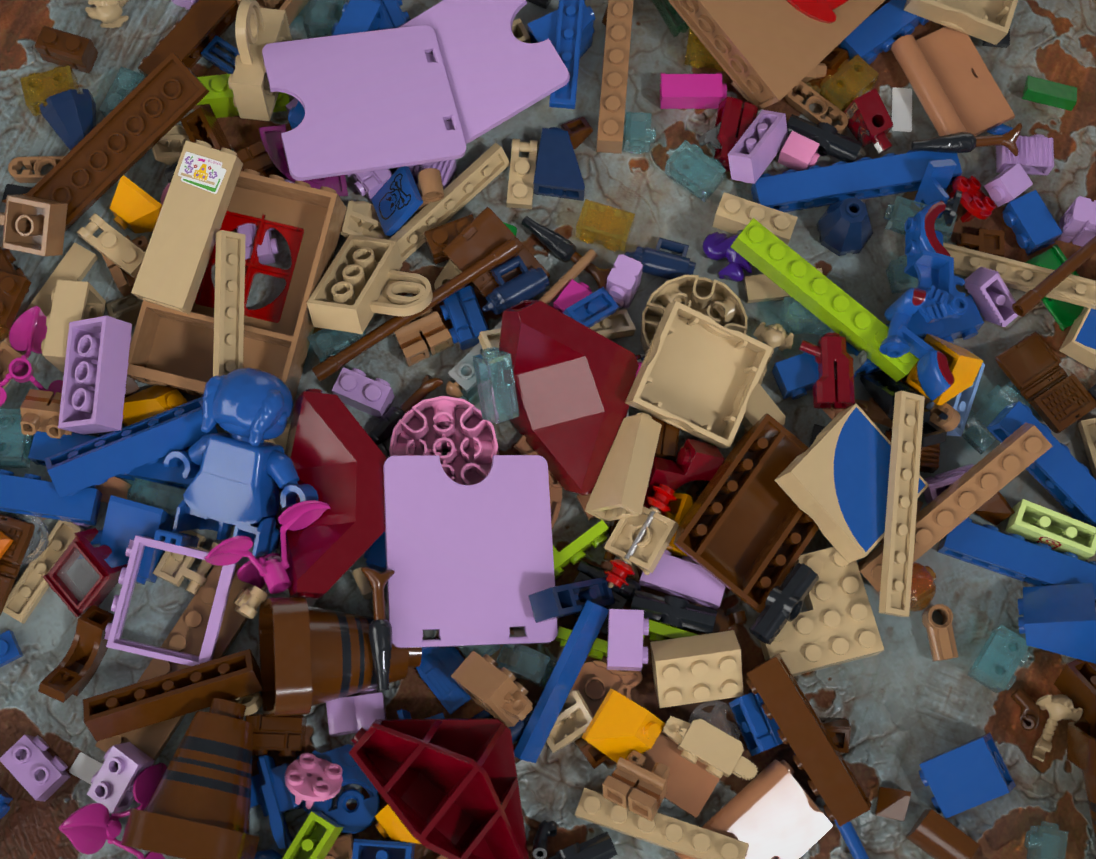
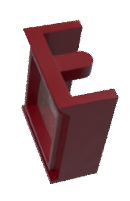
(82, 574)

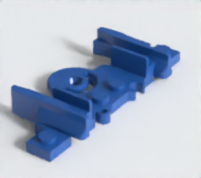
(275, 799)

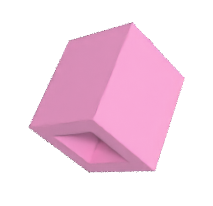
(799, 152)

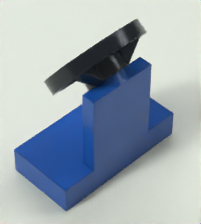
(934, 188)

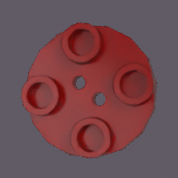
(972, 198)

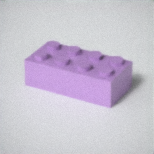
(95, 375)

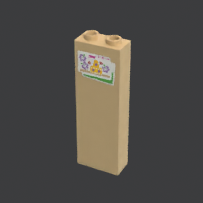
(187, 226)

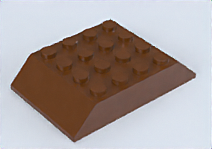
(744, 521)

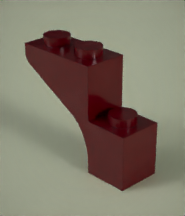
(694, 462)

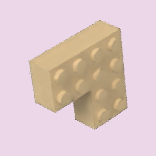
(837, 619)

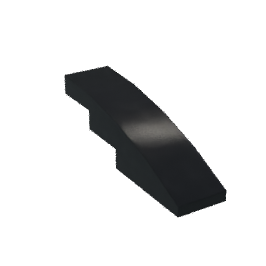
(883, 390)

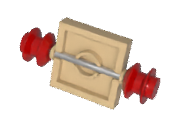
(641, 538)

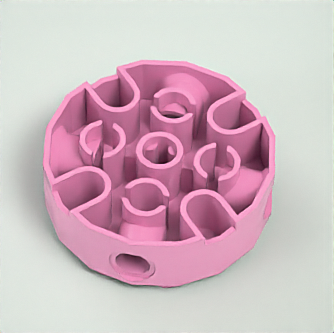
(448, 425)

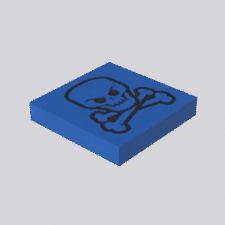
(397, 200)

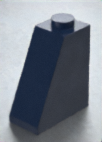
(557, 167)

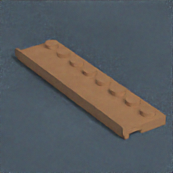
(188, 638)

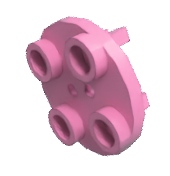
(313, 779)

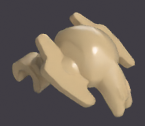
(108, 12)
(774, 336)
(1059, 708)

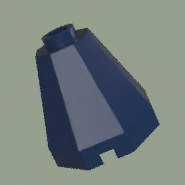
(70, 115)
(845, 227)

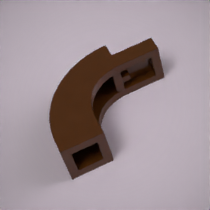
(82, 657)

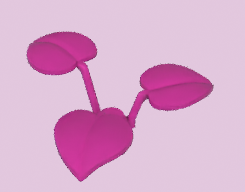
(27, 336)
(272, 567)
(93, 825)

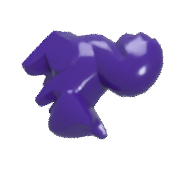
(718, 246)

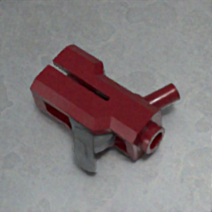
(729, 127)
(835, 371)

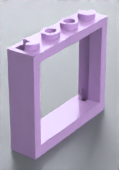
(121, 605)

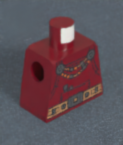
(870, 121)

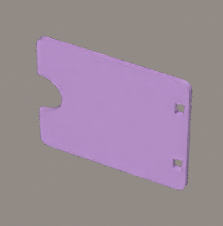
(487, 65)
(365, 102)
(467, 552)

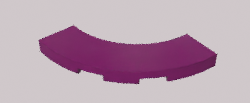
(274, 147)

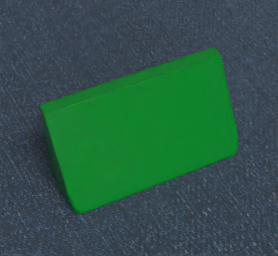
(1050, 93)

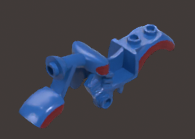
(922, 308)

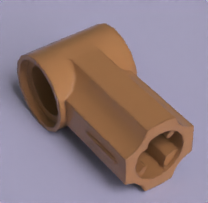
(430, 186)
(941, 636)

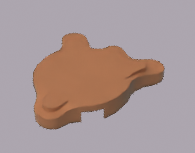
(596, 681)

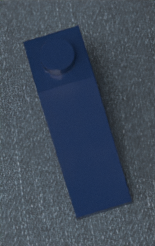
(569, 598)

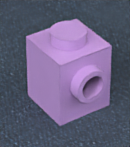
(1008, 184)

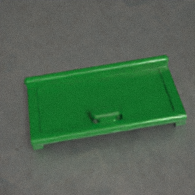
(1062, 312)

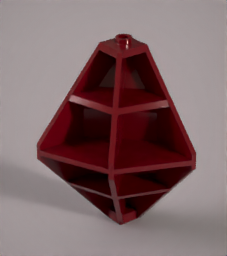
(567, 390)
(347, 473)
(448, 783)

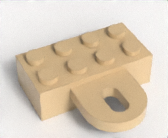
(249, 82)
(366, 282)

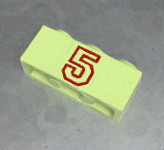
(1053, 529)

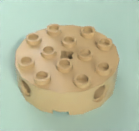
(698, 293)

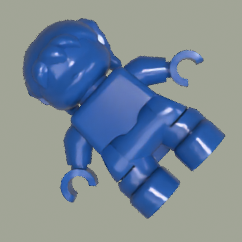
(239, 470)

